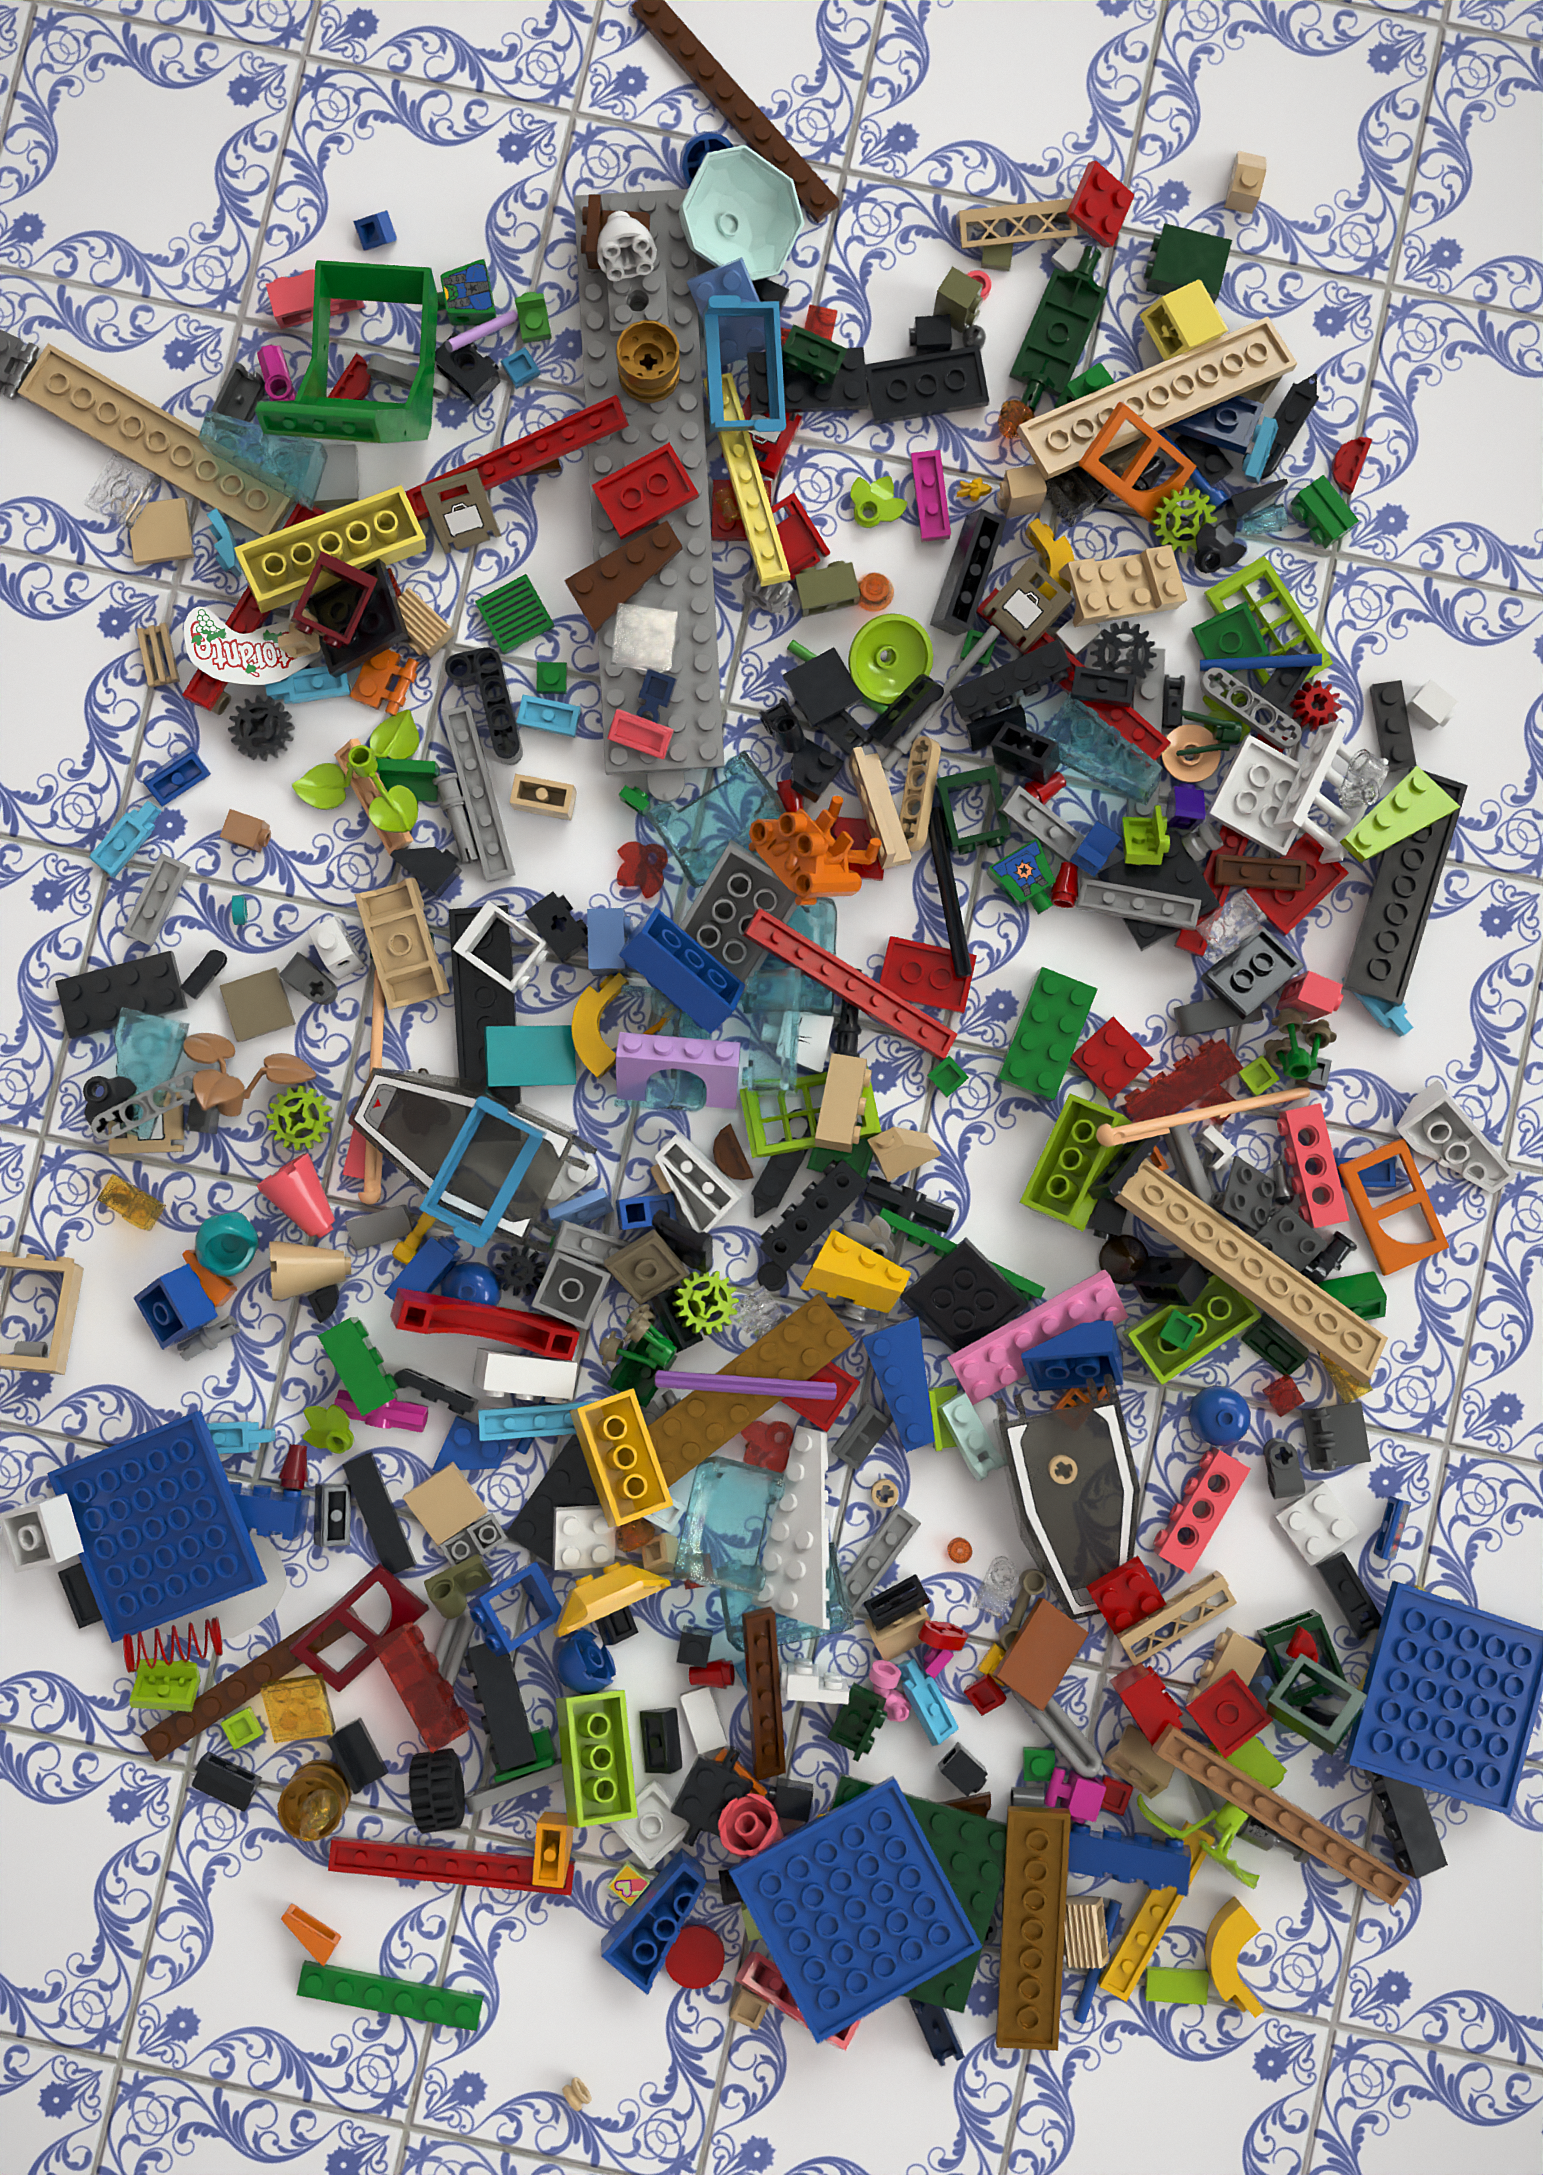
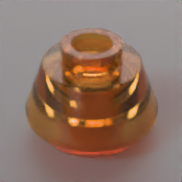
(1011, 416)
(875, 599)
(634, 1534)

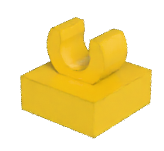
(991, 1661)

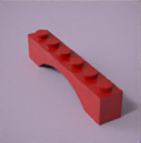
(440, 1314)

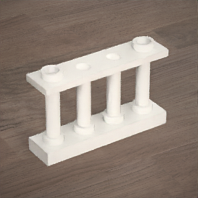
(1306, 791)

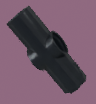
(909, 1204)

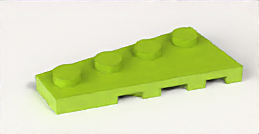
(1405, 810)

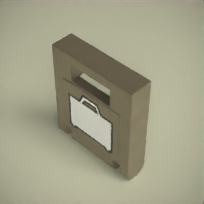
(462, 518)
(1024, 609)

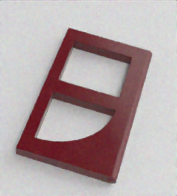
(404, 1608)

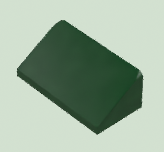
(1275, 1345)

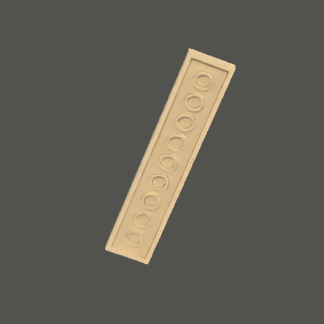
(1159, 395)
(150, 439)
(1253, 1270)

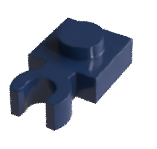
(657, 691)

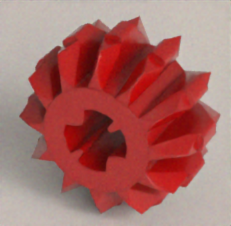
(1315, 694)

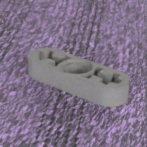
(404, 375)

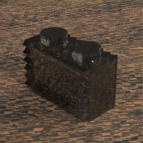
(1070, 496)

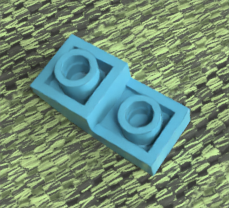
(225, 544)

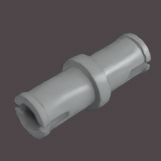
(208, 1338)

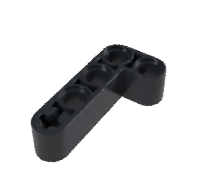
(493, 706)

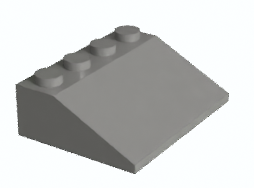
(727, 903)

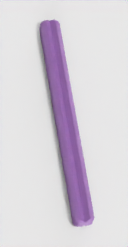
(745, 1385)

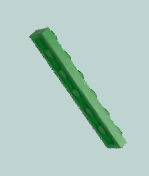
(920, 1236)
(390, 1995)

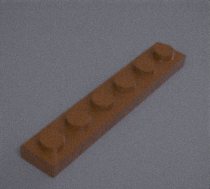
(764, 1693)

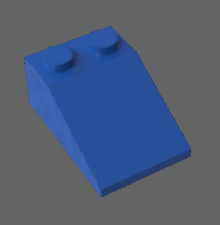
(1074, 1356)

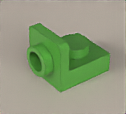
(533, 317)

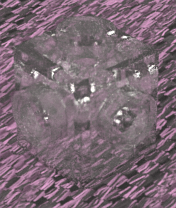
(759, 1313)

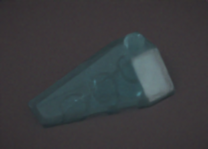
(148, 1056)

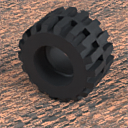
(436, 1791)

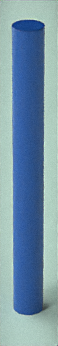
(1262, 662)
(1094, 1973)

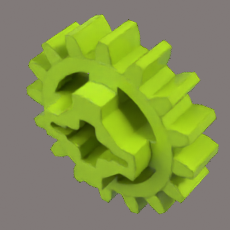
(1192, 511)
(305, 1108)
(717, 1305)

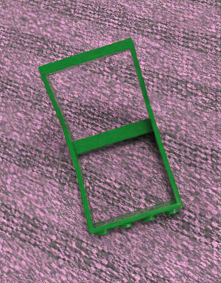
(360, 420)

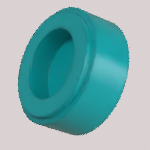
(239, 910)

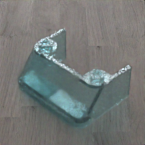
(774, 1032)
(684, 1089)

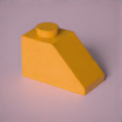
(552, 1849)

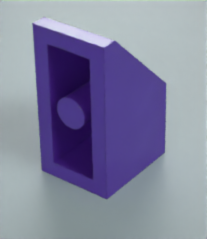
(1185, 807)

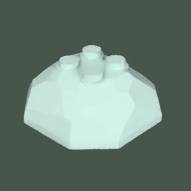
(742, 210)

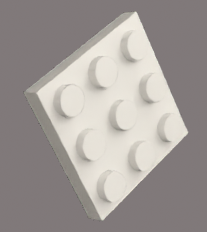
(1255, 793)

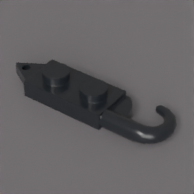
(1290, 419)
(778, 1175)

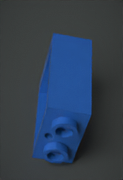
(427, 1266)
(540, 1595)

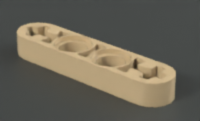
(923, 793)

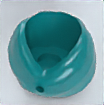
(226, 1244)

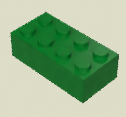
(1046, 1034)

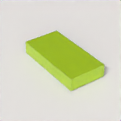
(1176, 1985)

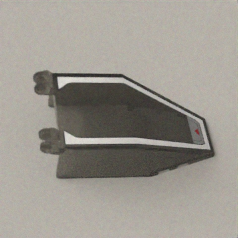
(416, 1122)
(1079, 1526)

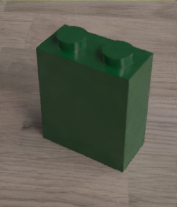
(1185, 257)

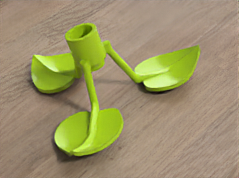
(395, 809)
(1227, 1822)

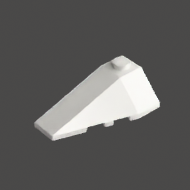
(1444, 1132)

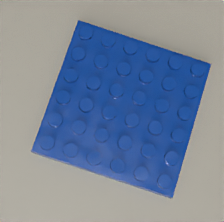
(158, 1527)
(1449, 1699)
(855, 1909)

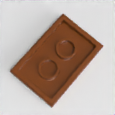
(1040, 1654)

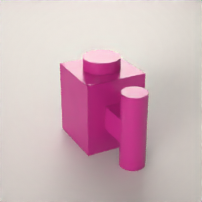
(1079, 1795)

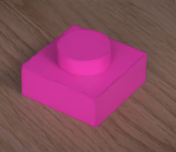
(936, 1660)

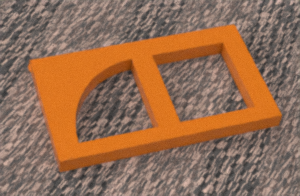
(1139, 500)
(1389, 1253)

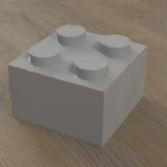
(572, 1289)

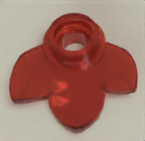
(638, 869)
(764, 1449)

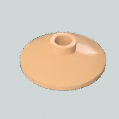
(1202, 765)

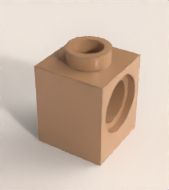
(246, 831)

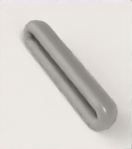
(1188, 1163)
(454, 1644)
(1065, 1737)

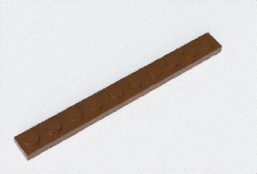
(734, 104)

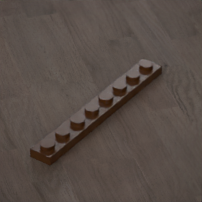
(235, 1690)

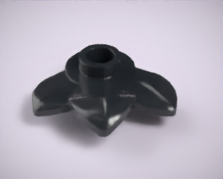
(1219, 544)
(115, 1092)

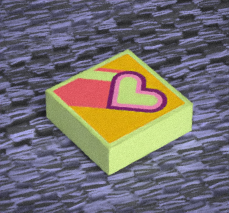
(628, 1883)

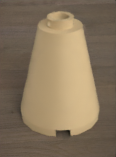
(304, 1268)

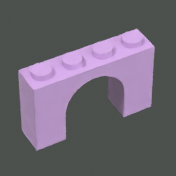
(711, 1060)

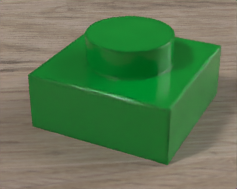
(971, 640)
(551, 678)
(635, 799)
(947, 1076)
(1179, 1330)
(1038, 1763)

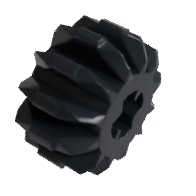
(524, 1261)

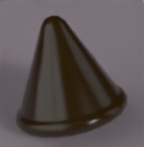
(1122, 1258)

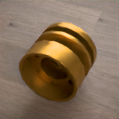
(648, 346)
(306, 1780)

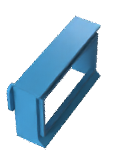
(733, 307)
(463, 1228)

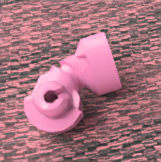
(884, 1679)

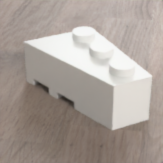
(697, 1182)
(524, 1375)

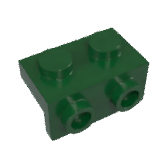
(812, 355)
(637, 1375)
(857, 1721)

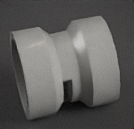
(1202, 841)

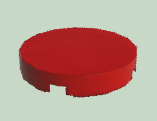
(696, 1957)

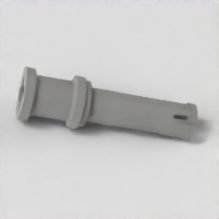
(453, 804)

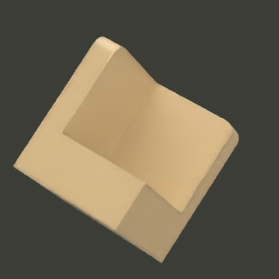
(297, 643)

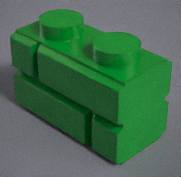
(1323, 512)

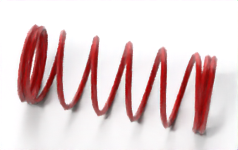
(215, 1634)

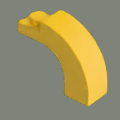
(1054, 554)
(586, 1025)
(1224, 1940)

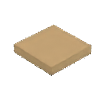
(162, 533)
(445, 1503)

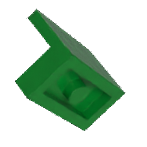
(412, 774)
(1359, 1293)
(546, 1757)

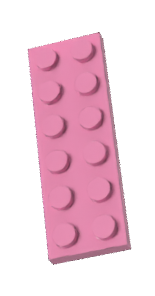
(996, 1358)

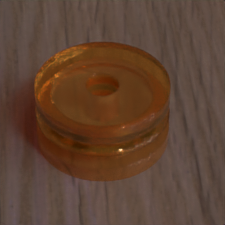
(963, 1556)

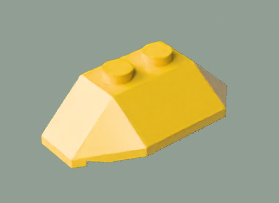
(605, 1595)

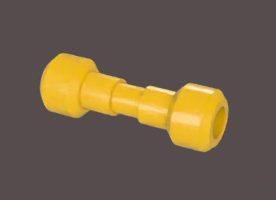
(407, 1250)

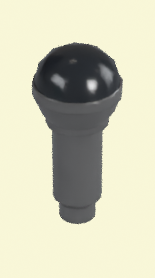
(1283, 1193)

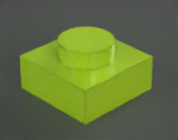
(1258, 1076)
(242, 1727)

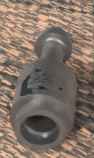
(1265, 1838)

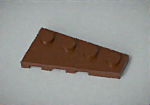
(622, 573)

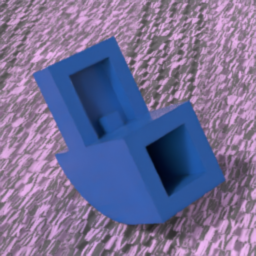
(1095, 848)
(639, 1211)

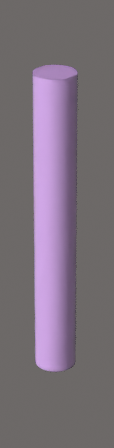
(481, 331)

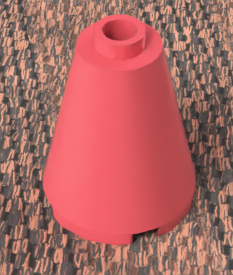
(300, 1196)
(749, 1826)

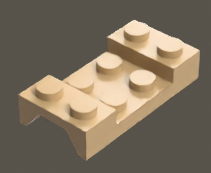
(1124, 586)
(401, 944)

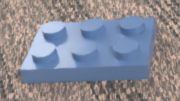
(736, 334)

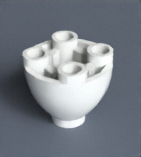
(625, 248)

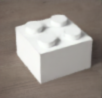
(41, 1533)

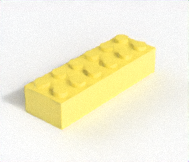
(356, 534)

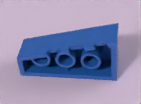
(901, 1373)
(272, 1511)
(1130, 1857)
(652, 1924)

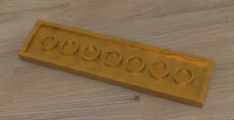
(711, 1418)
(1033, 1928)

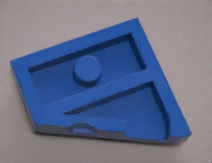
(467, 1450)

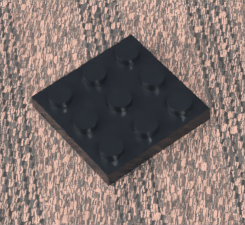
(377, 629)
(1174, 876)
(963, 1297)

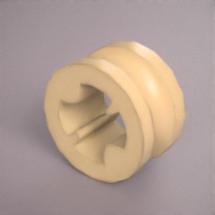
(1065, 1460)
(891, 1500)
(576, 2094)

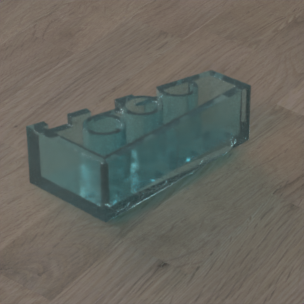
(281, 462)
(1102, 753)

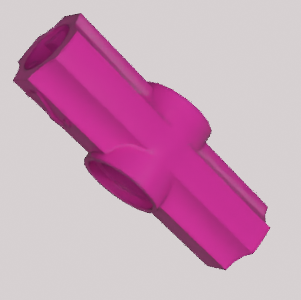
(276, 373)
(391, 1414)

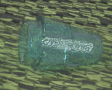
(1266, 520)

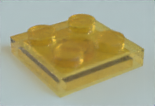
(298, 1708)

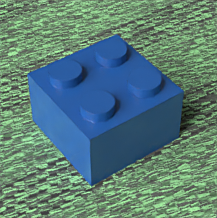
(175, 1306)

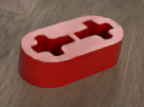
(943, 1635)

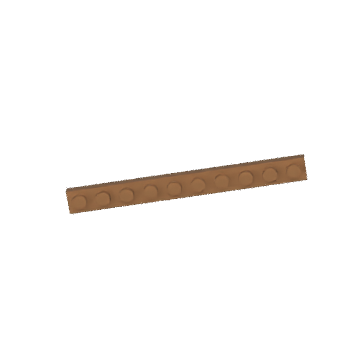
(1280, 1814)

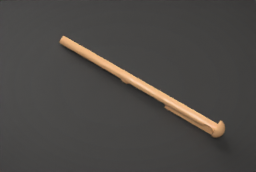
(1140, 1130)
(373, 1157)

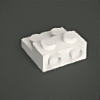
(804, 1684)

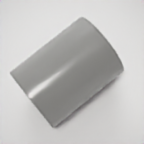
(32, 1349)

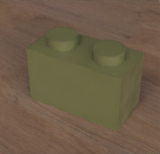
(960, 299)
(827, 588)

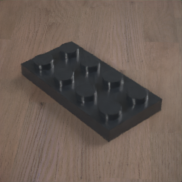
(926, 385)
(806, 394)
(95, 998)
(564, 1485)

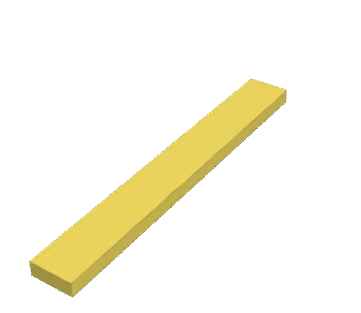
(750, 492)

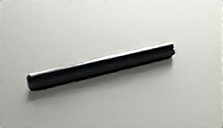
(949, 894)

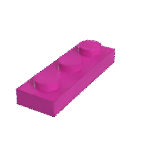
(930, 495)

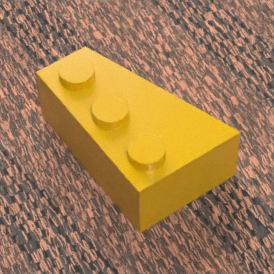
(856, 1274)

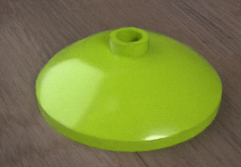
(907, 657)

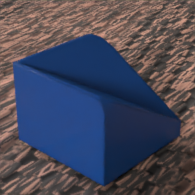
(375, 230)

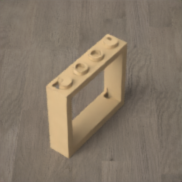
(64, 1318)

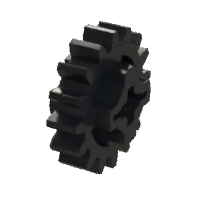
(1113, 643)
(268, 719)

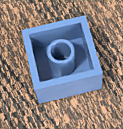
(606, 937)

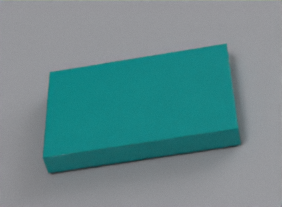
(529, 1056)

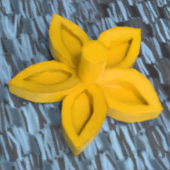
(974, 489)

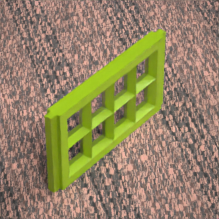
(1246, 576)
(755, 1128)

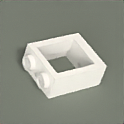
(477, 930)

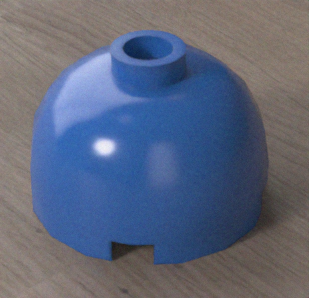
(697, 148)
(472, 1283)
(1219, 1415)
(584, 1665)

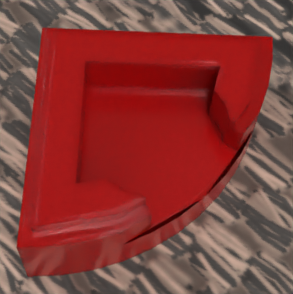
(1302, 1643)

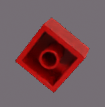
(1143, 1697)

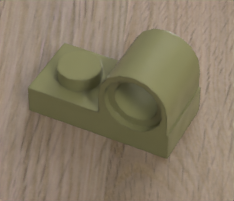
(450, 1587)

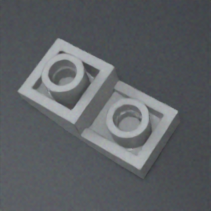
(474, 1540)

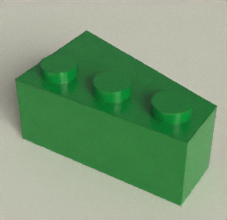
(359, 1365)

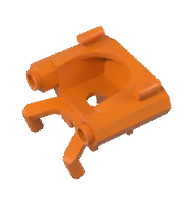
(807, 854)

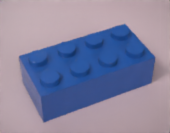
(682, 970)

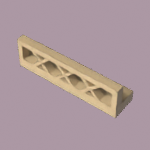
(1011, 214)
(879, 808)
(1176, 1606)

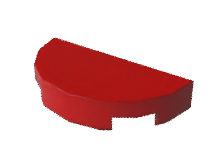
(354, 381)
(1349, 462)

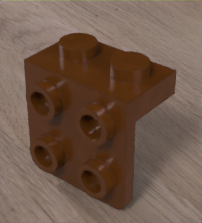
(595, 219)

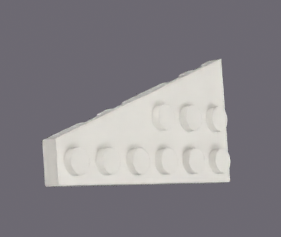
(799, 1536)

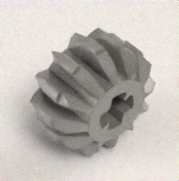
(768, 597)

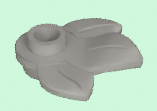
(872, 1236)

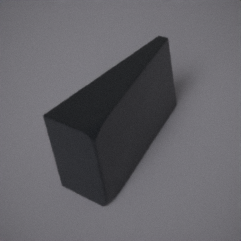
(1246, 502)

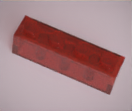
(1184, 1084)
(421, 1686)

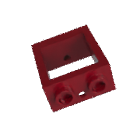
(346, 573)

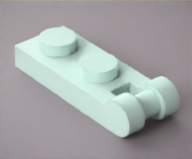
(970, 1435)

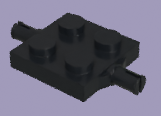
(707, 1792)

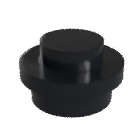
(771, 1276)

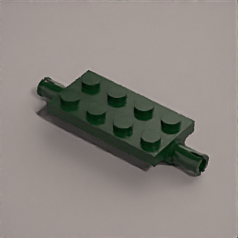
(1059, 330)

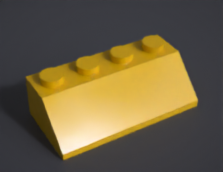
(621, 1458)

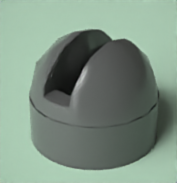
(979, 340)

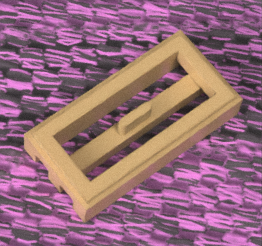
(152, 631)

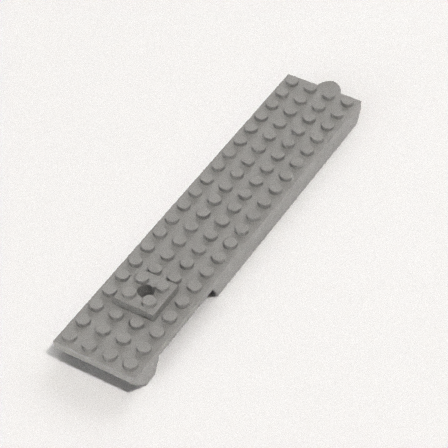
(688, 579)

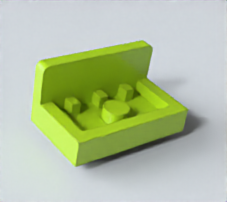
(1145, 838)
(165, 1686)

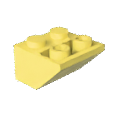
(1183, 320)

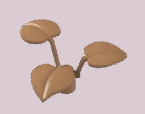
(228, 1092)

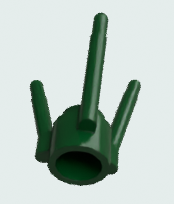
(1224, 731)

